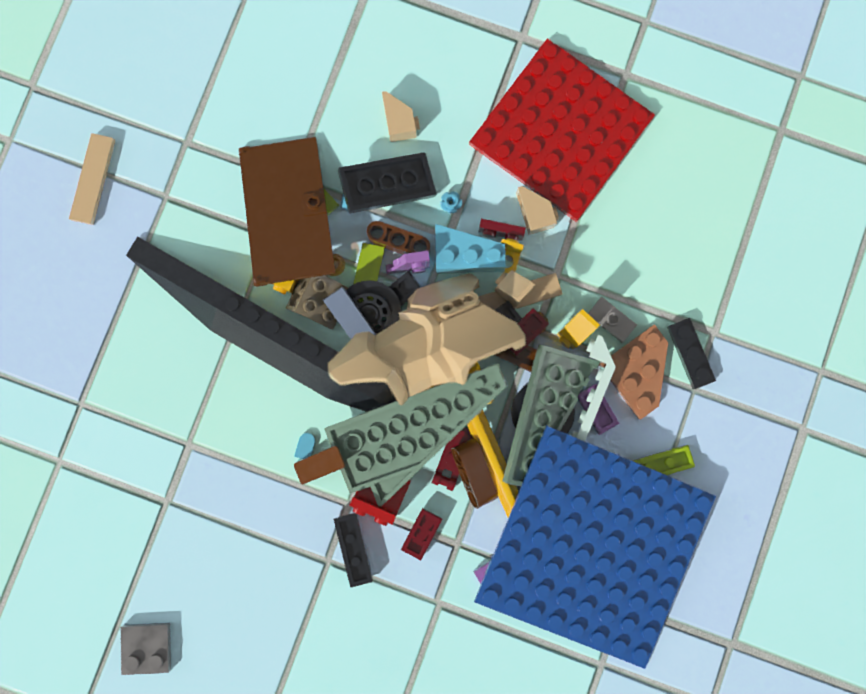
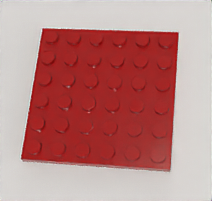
(561, 129)

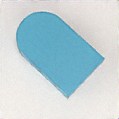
(305, 446)

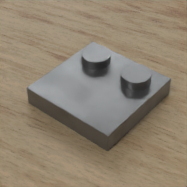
(145, 648)

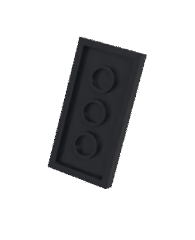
(386, 182)

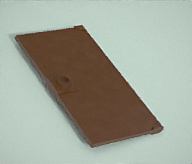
(286, 211)

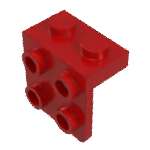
(365, 503)

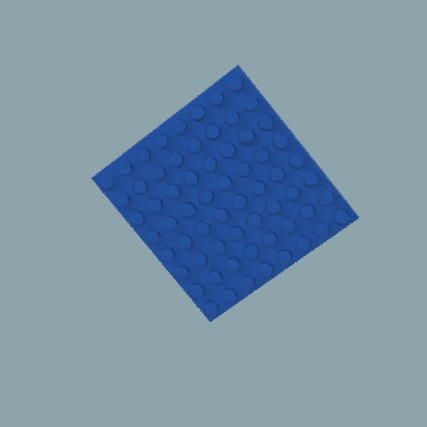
(595, 548)

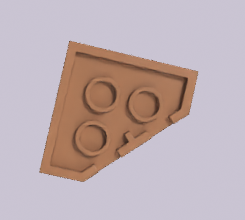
(641, 371)

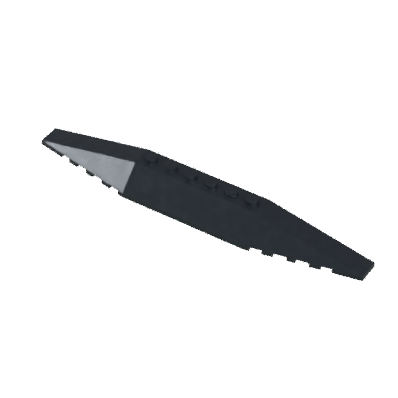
(255, 329)

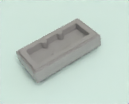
(612, 319)

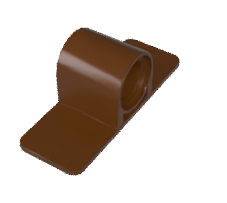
(319, 465)

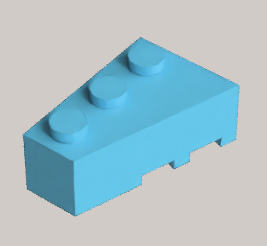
(467, 253)

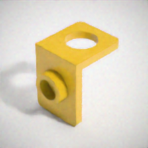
(512, 249)

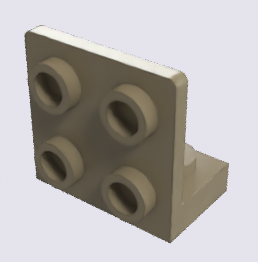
(309, 296)

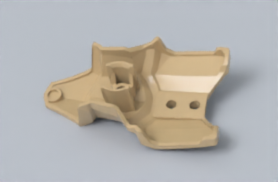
(431, 342)

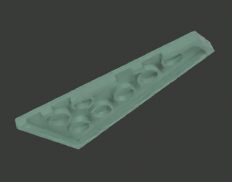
(548, 401)

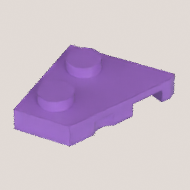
(414, 262)

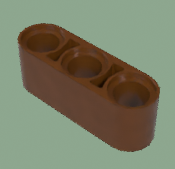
(390, 233)
(474, 473)

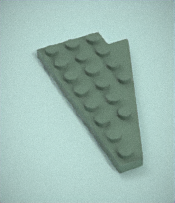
(396, 441)

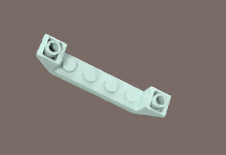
(598, 352)

